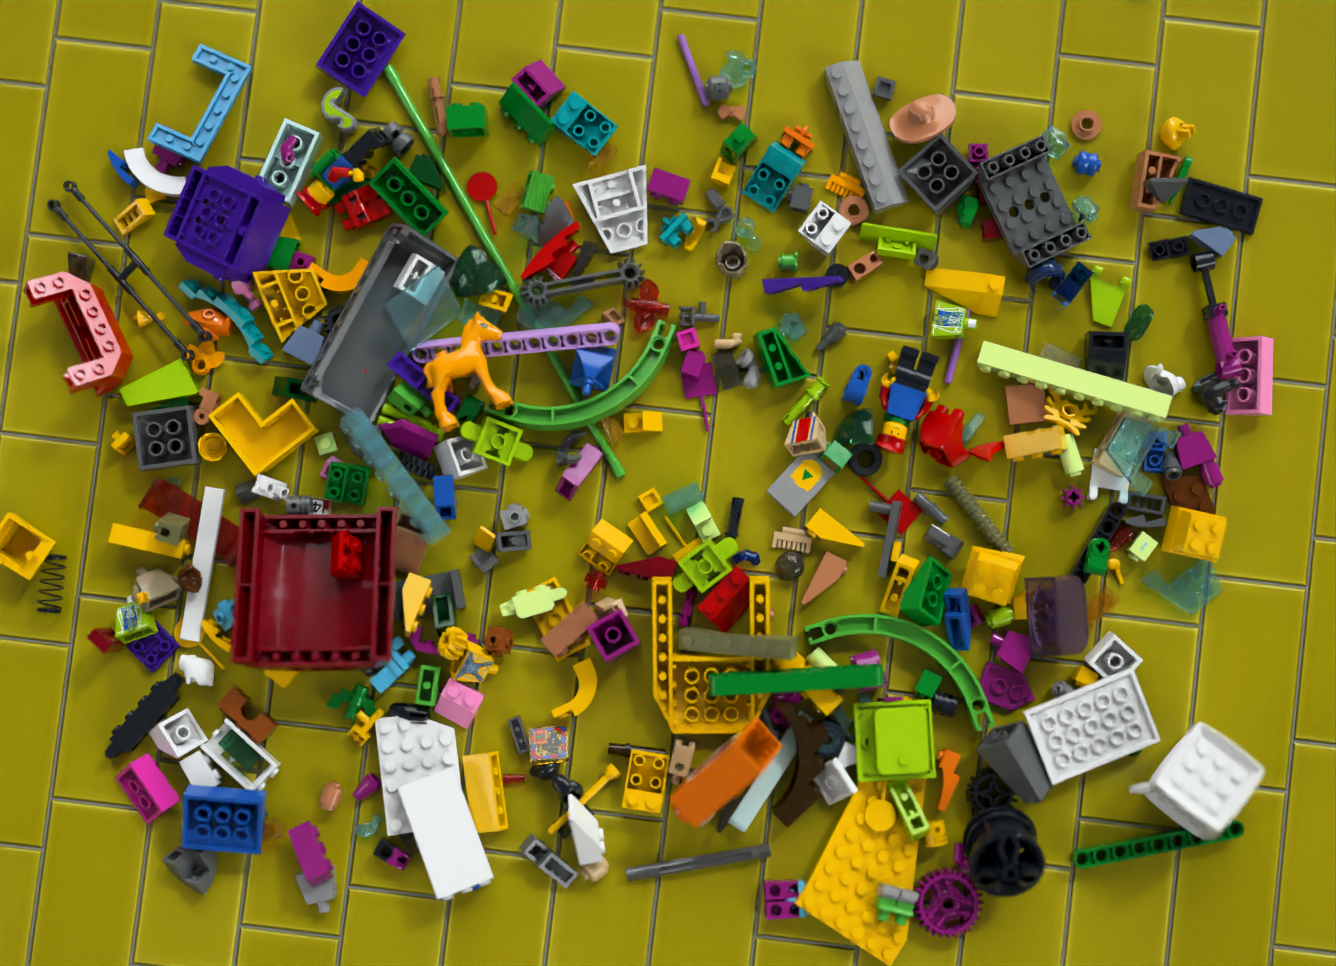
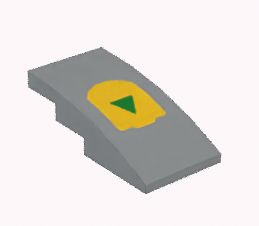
(800, 482)

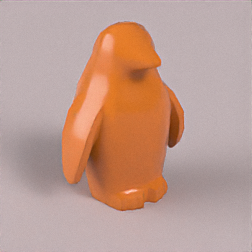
(212, 320)

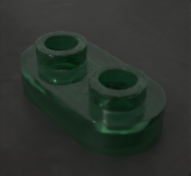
(1138, 323)

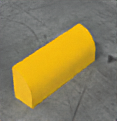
(485, 791)

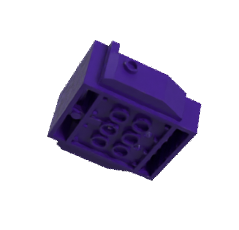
(251, 226)

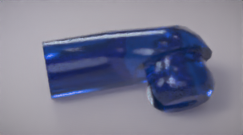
(747, 555)

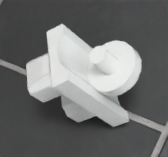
(270, 488)

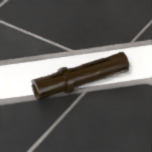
(625, 749)

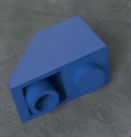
(445, 496)

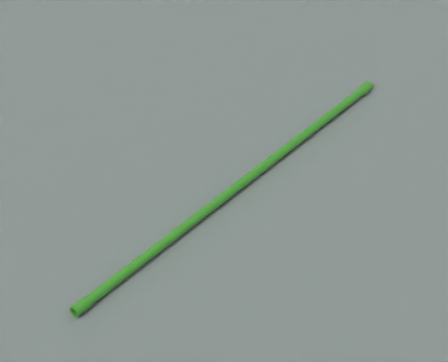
(395, 81)

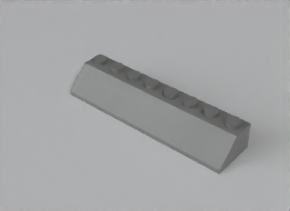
(865, 135)

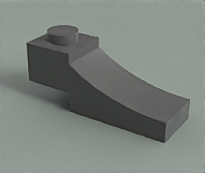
(548, 860)

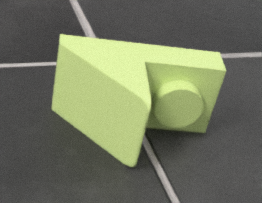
(703, 521)

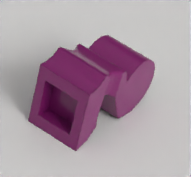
(776, 715)

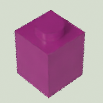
(693, 364)

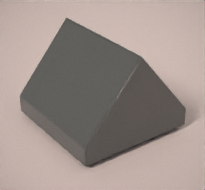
(244, 491)

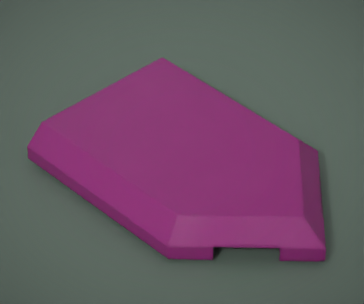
(410, 438)
(1005, 687)

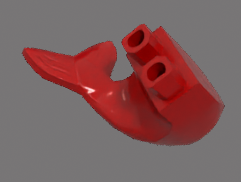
(943, 439)

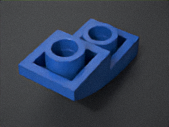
(1155, 458)

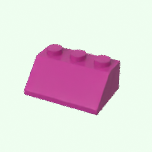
(147, 788)

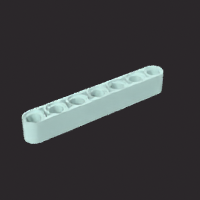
(765, 782)

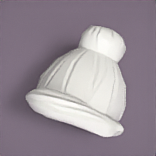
(1162, 380)

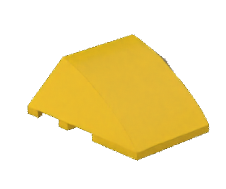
(289, 298)

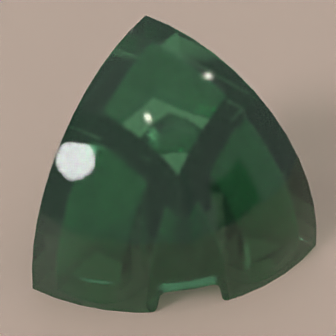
(476, 274)
(855, 428)

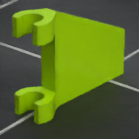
(1106, 297)

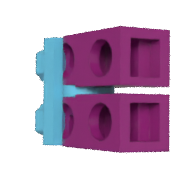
(786, 891)

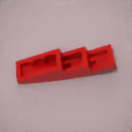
(544, 258)

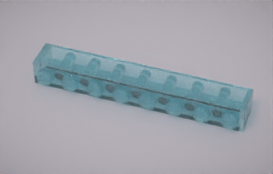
(395, 475)

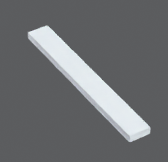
(203, 561)

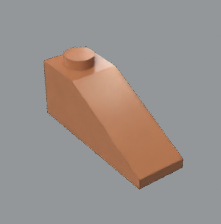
(827, 573)

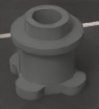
(924, 256)

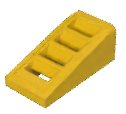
(144, 211)

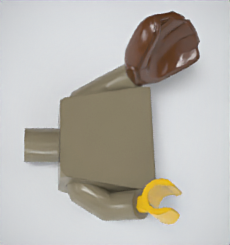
(160, 588)

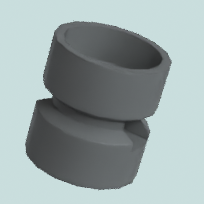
(400, 140)

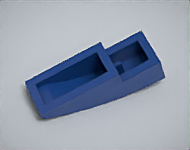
(958, 618)

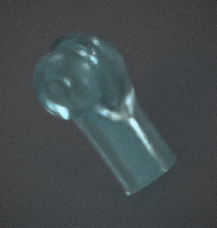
(369, 828)

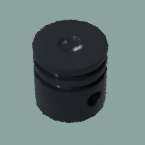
(837, 270)
(944, 704)

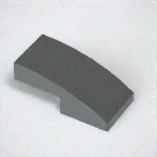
(1140, 522)

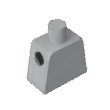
(320, 893)

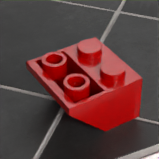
(345, 556)

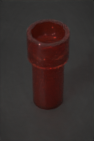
(507, 778)

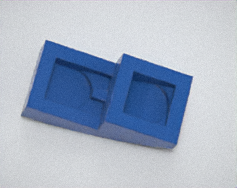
(120, 167)

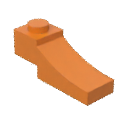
(947, 762)

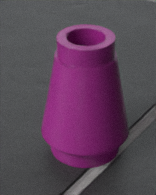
(367, 786)

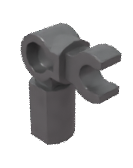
(725, 213)

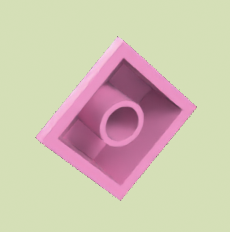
(459, 702)

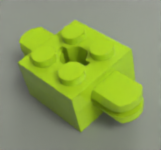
(496, 441)
(705, 564)

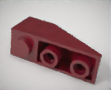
(648, 568)

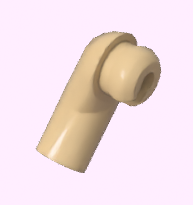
(729, 343)

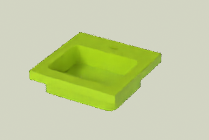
(897, 739)

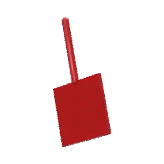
(909, 512)

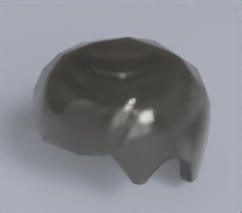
(790, 565)

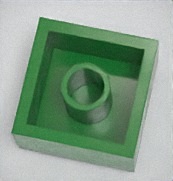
(467, 120)

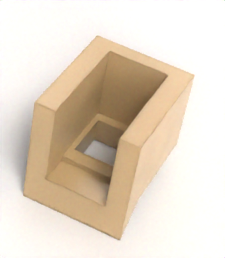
(608, 606)

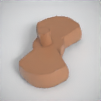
(725, 111)

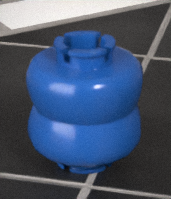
(1086, 163)

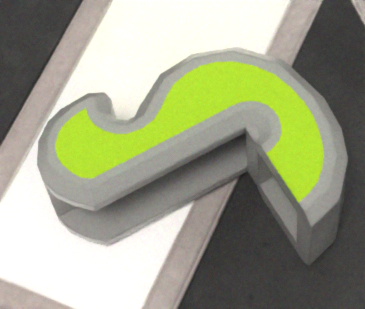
(334, 114)

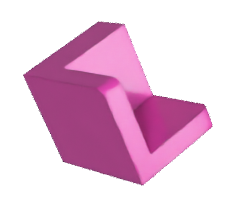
(688, 340)

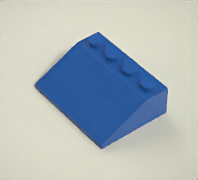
(223, 819)

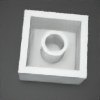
(1112, 656)

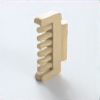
(794, 535)

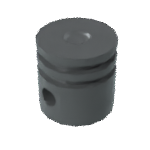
(299, 505)

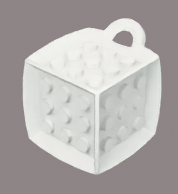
(1202, 782)

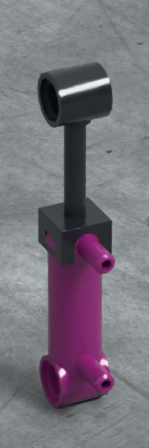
(1215, 315)

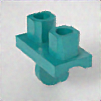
(673, 227)

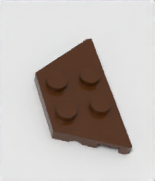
(1188, 493)

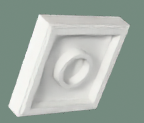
(835, 782)

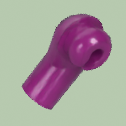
(287, 149)
(959, 857)

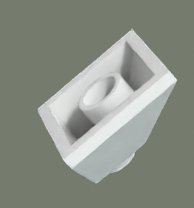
(178, 734)

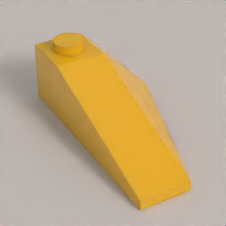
(972, 290)

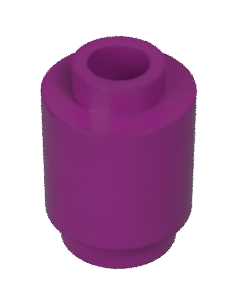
(1211, 473)

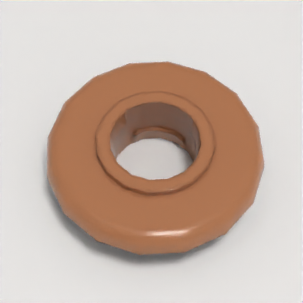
(1083, 133)
(860, 203)

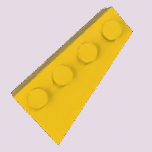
(822, 700)

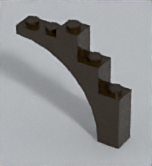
(802, 790)

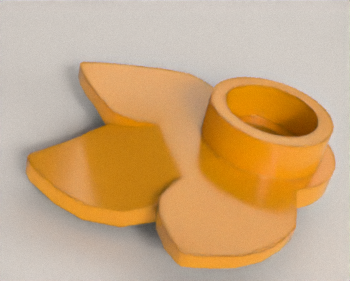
(205, 354)

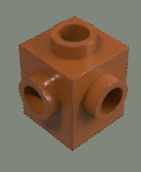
(498, 641)

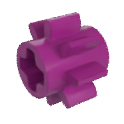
(1074, 493)

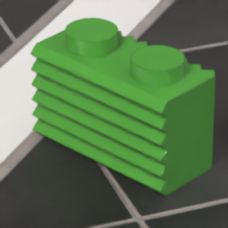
(537, 192)
(428, 685)

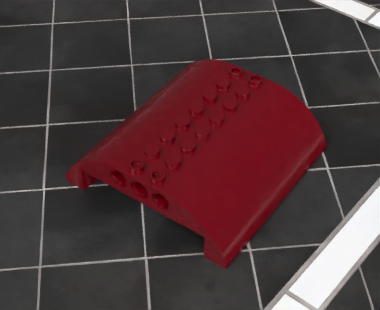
(294, 611)

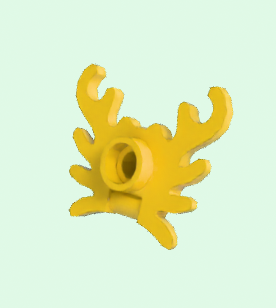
(1067, 414)

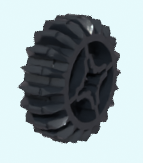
(992, 801)

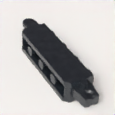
(146, 716)

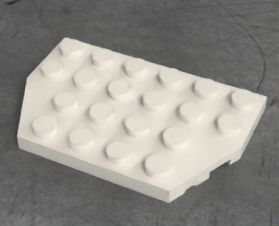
(407, 754)

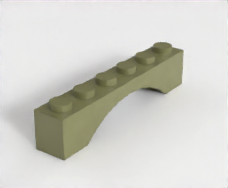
(738, 644)

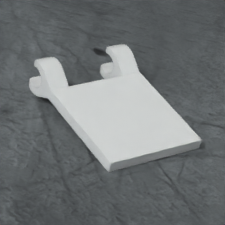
(1104, 480)

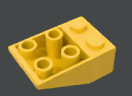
(645, 781)

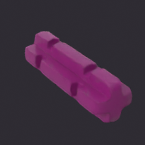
(687, 607)

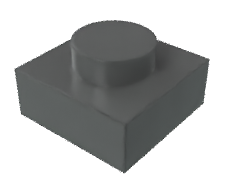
(884, 88)

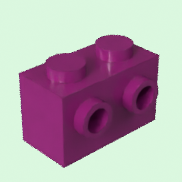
(668, 186)

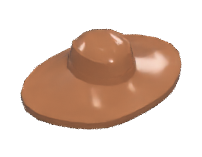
(923, 119)

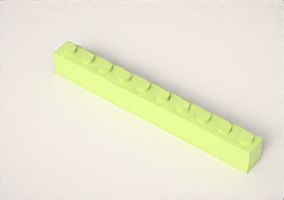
(1074, 381)

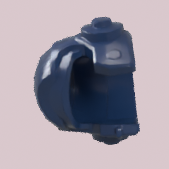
(1045, 269)

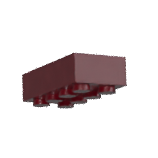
(105, 640)

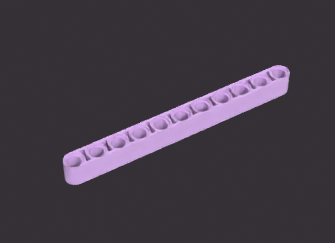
(526, 344)

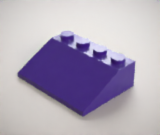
(360, 49)

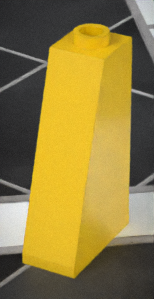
(145, 540)

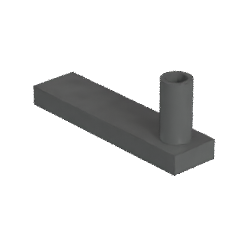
(894, 511)

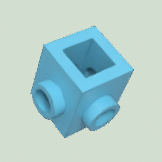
(224, 614)

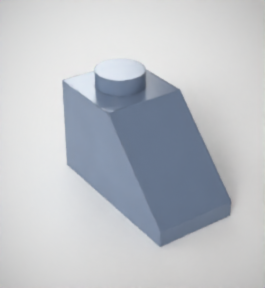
(1213, 239)

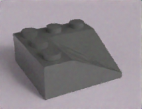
(939, 174)
(166, 438)

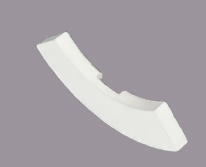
(150, 176)

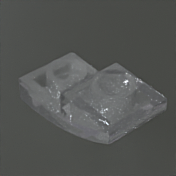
(1059, 355)

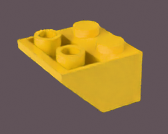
(605, 547)

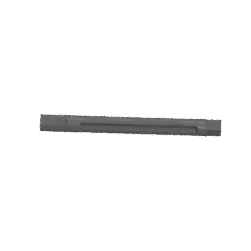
(698, 862)

